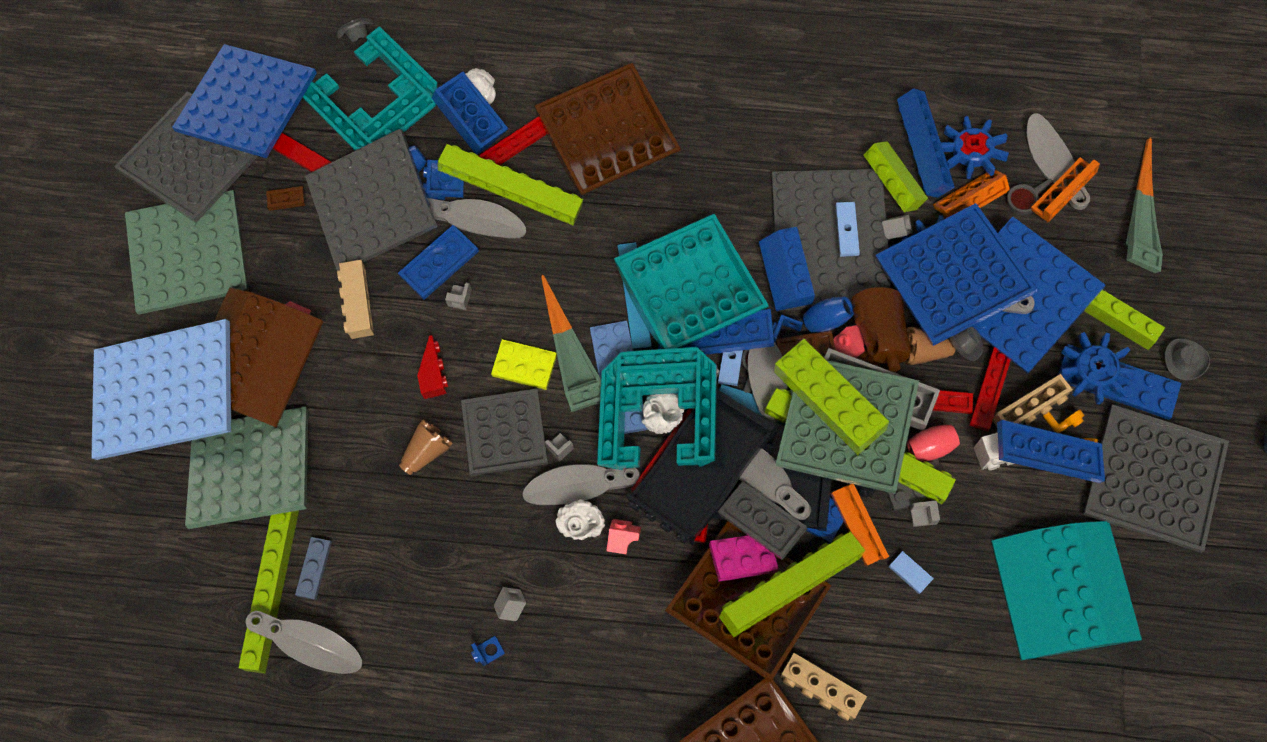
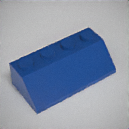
(469, 113)
(787, 269)

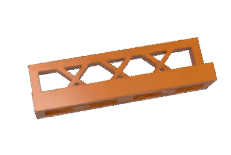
(986, 192)
(1068, 192)
(859, 523)

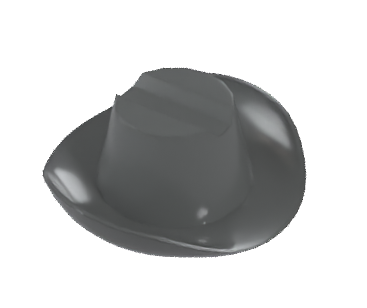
(355, 29)
(968, 343)
(1186, 359)

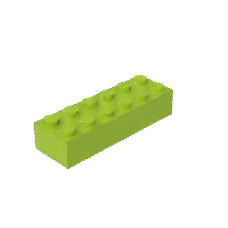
(831, 396)

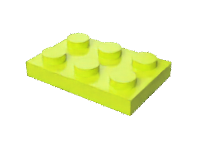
(524, 364)

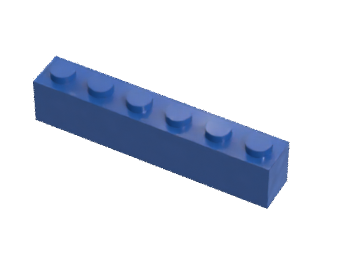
(925, 143)

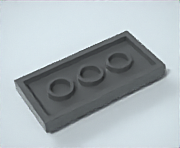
(762, 520)

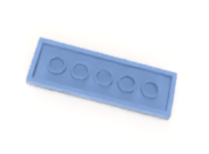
(608, 343)

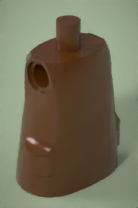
(882, 325)

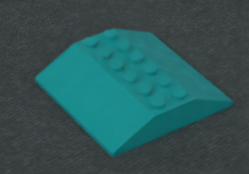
(689, 283)
(1065, 589)

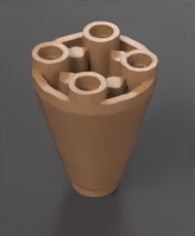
(922, 349)
(424, 447)

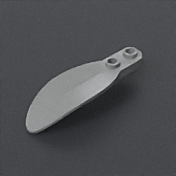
(1052, 155)
(479, 217)
(762, 376)
(576, 482)
(774, 484)
(308, 643)

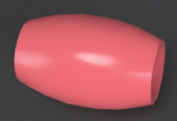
(933, 443)

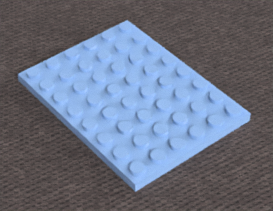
(161, 390)

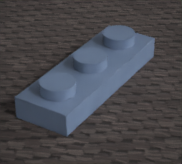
(313, 568)

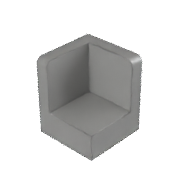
(897, 226)
(459, 296)
(559, 446)
(924, 513)
(509, 604)

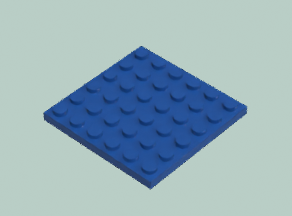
(244, 100)
(955, 274)
(1061, 297)

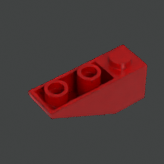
(430, 376)

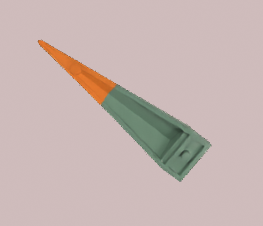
(1143, 235)
(578, 374)

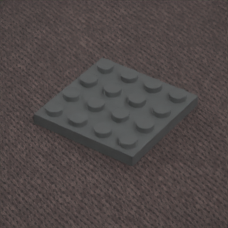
(504, 432)

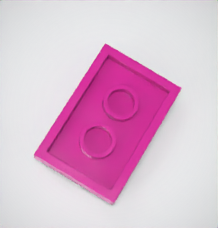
(741, 558)

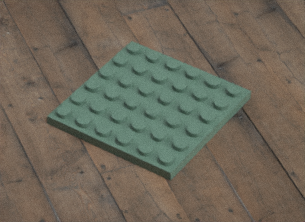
(185, 260)
(816, 449)
(249, 471)

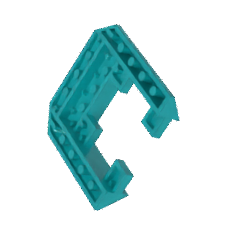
(412, 87)
(653, 373)

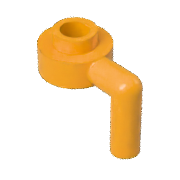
(1074, 420)

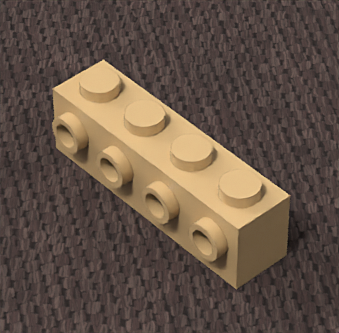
(356, 299)
(1036, 402)
(823, 686)

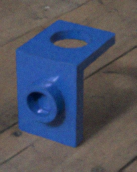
(785, 322)
(479, 652)

